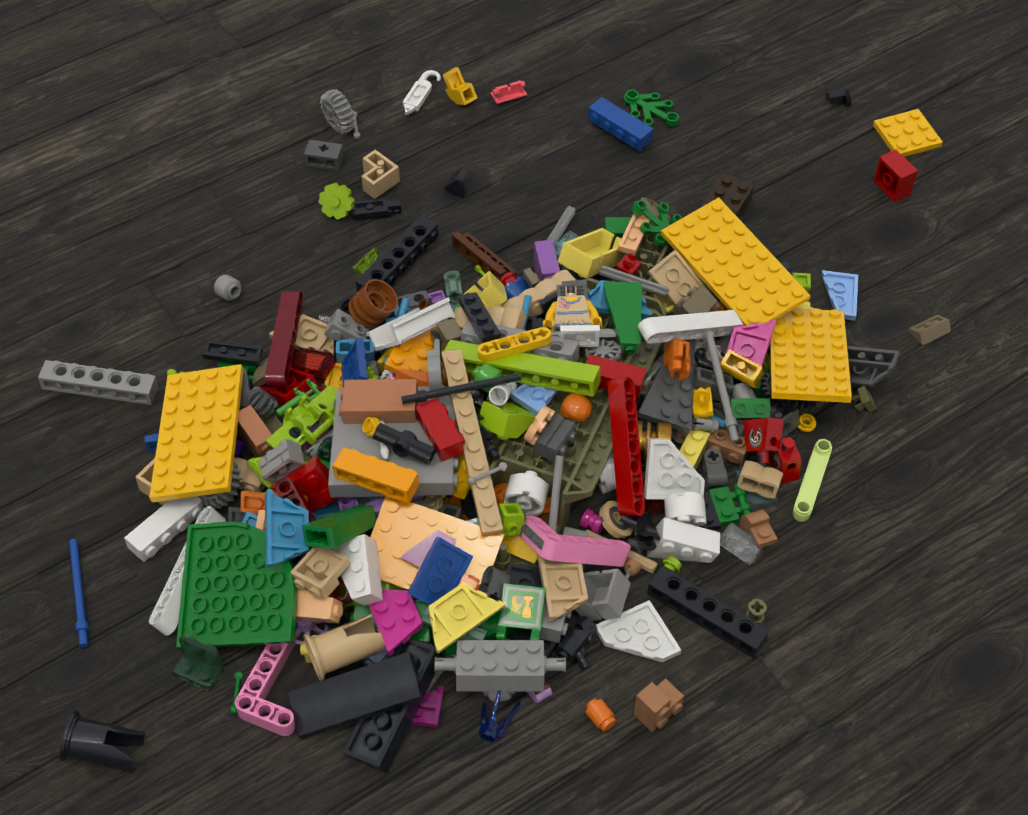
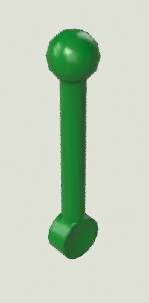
(238, 677)

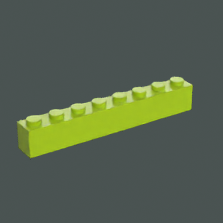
(536, 369)

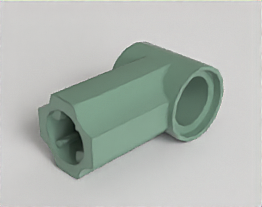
(453, 285)

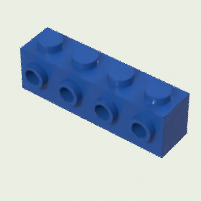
(620, 124)

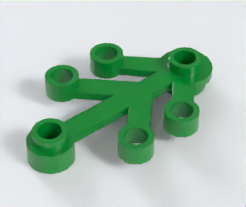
(633, 99)
(640, 208)

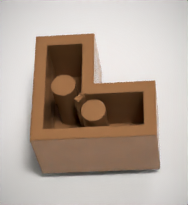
(657, 704)

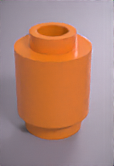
(600, 714)

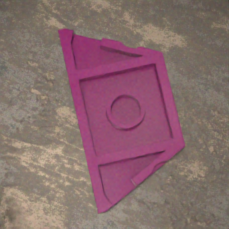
(752, 341)
(396, 618)

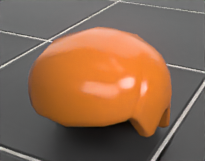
(576, 408)

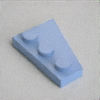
(842, 291)
(532, 397)

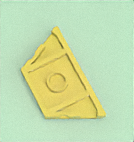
(459, 614)

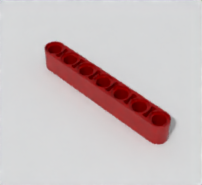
(626, 447)

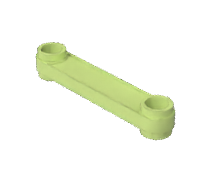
(812, 480)

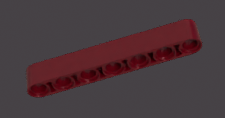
(284, 339)
(295, 495)

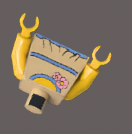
(571, 310)

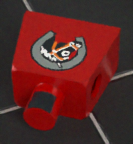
(763, 437)
(787, 457)

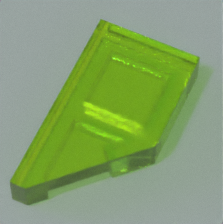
(366, 261)

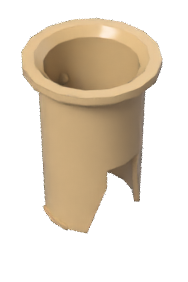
(343, 646)

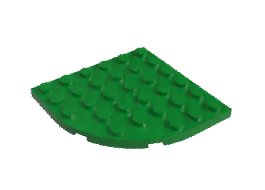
(230, 592)

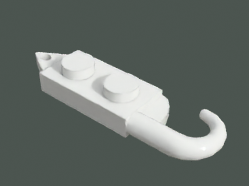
(419, 92)

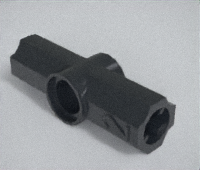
(404, 443)

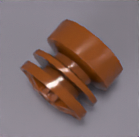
(373, 303)

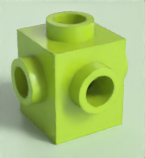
(511, 518)

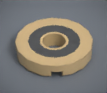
(612, 523)

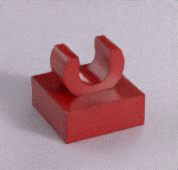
(629, 264)

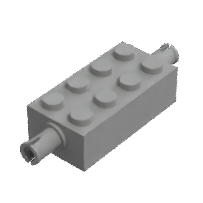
(500, 665)

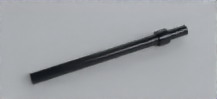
(422, 395)

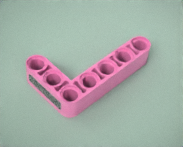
(572, 548)

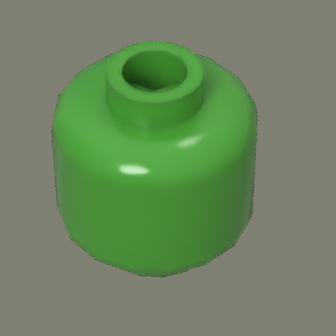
(486, 372)

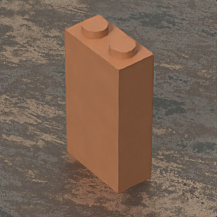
(377, 399)

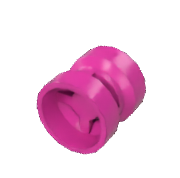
(591, 520)

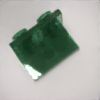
(199, 663)

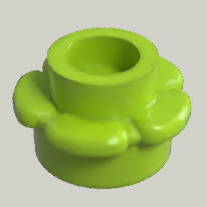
(672, 563)

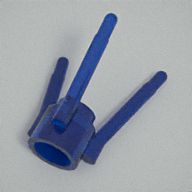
(490, 730)

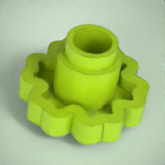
(336, 200)

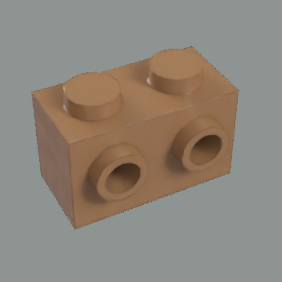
(732, 451)

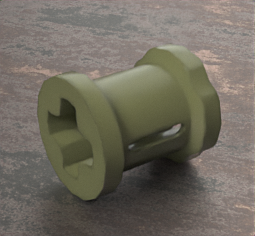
(757, 612)

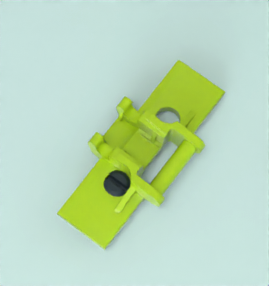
(304, 417)

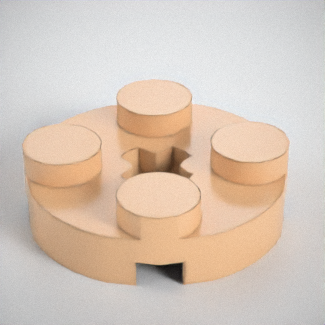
(539, 424)

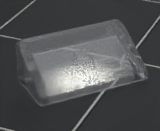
(740, 544)

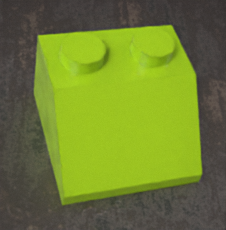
(506, 420)

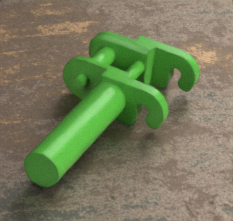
(295, 401)

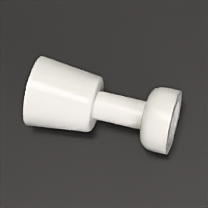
(499, 394)

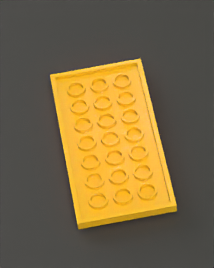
(735, 264)
(810, 357)
(197, 434)

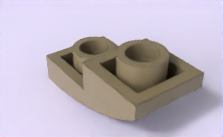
(530, 278)
(259, 374)

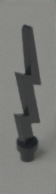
(491, 450)

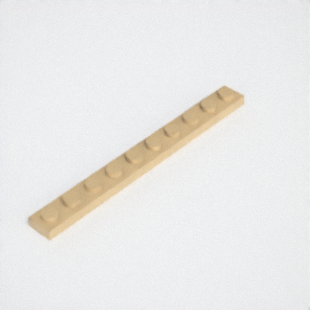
(474, 451)

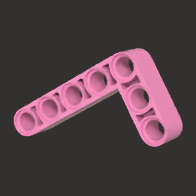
(257, 698)

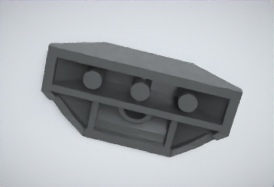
(870, 365)

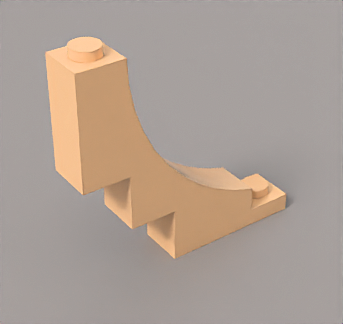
(308, 607)

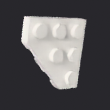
(669, 471)
(639, 633)

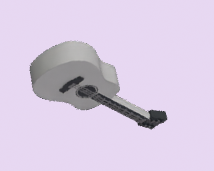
(434, 363)

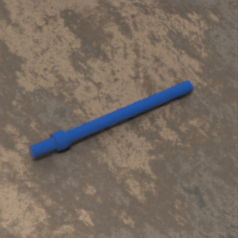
(81, 625)

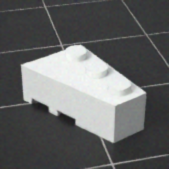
(685, 542)
(363, 573)

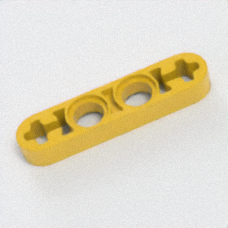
(515, 346)

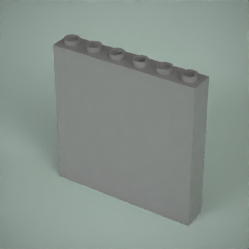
(434, 478)

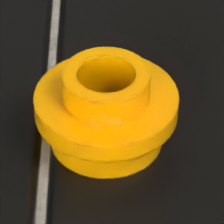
(808, 419)
(370, 425)

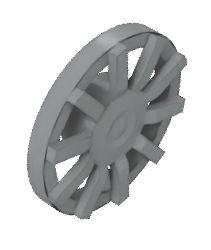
(605, 351)

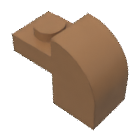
(758, 527)

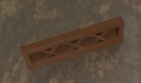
(480, 255)

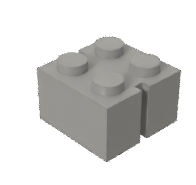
(605, 594)

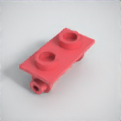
(505, 93)

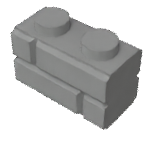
(281, 461)

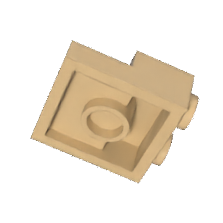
(319, 571)

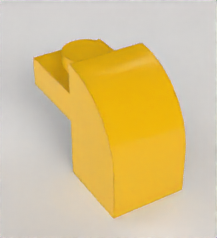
(458, 90)

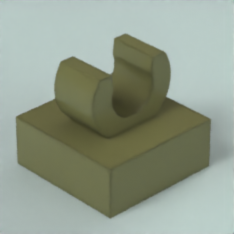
(865, 398)

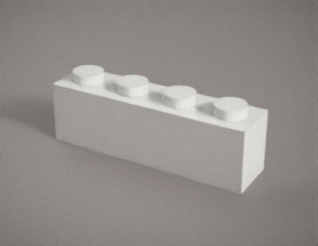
(163, 526)

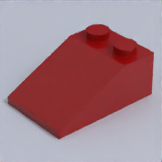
(296, 380)
(313, 483)

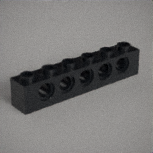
(401, 252)
(711, 621)

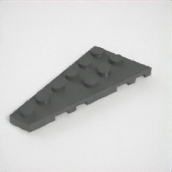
(670, 398)

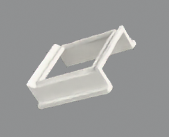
(410, 325)

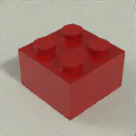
(895, 175)

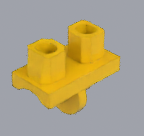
(702, 403)

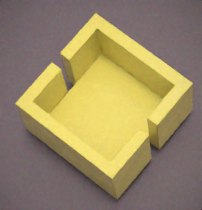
(493, 293)

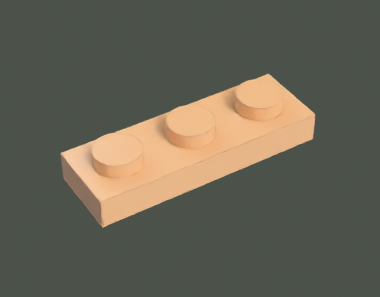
(633, 236)

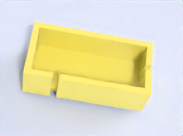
(590, 252)

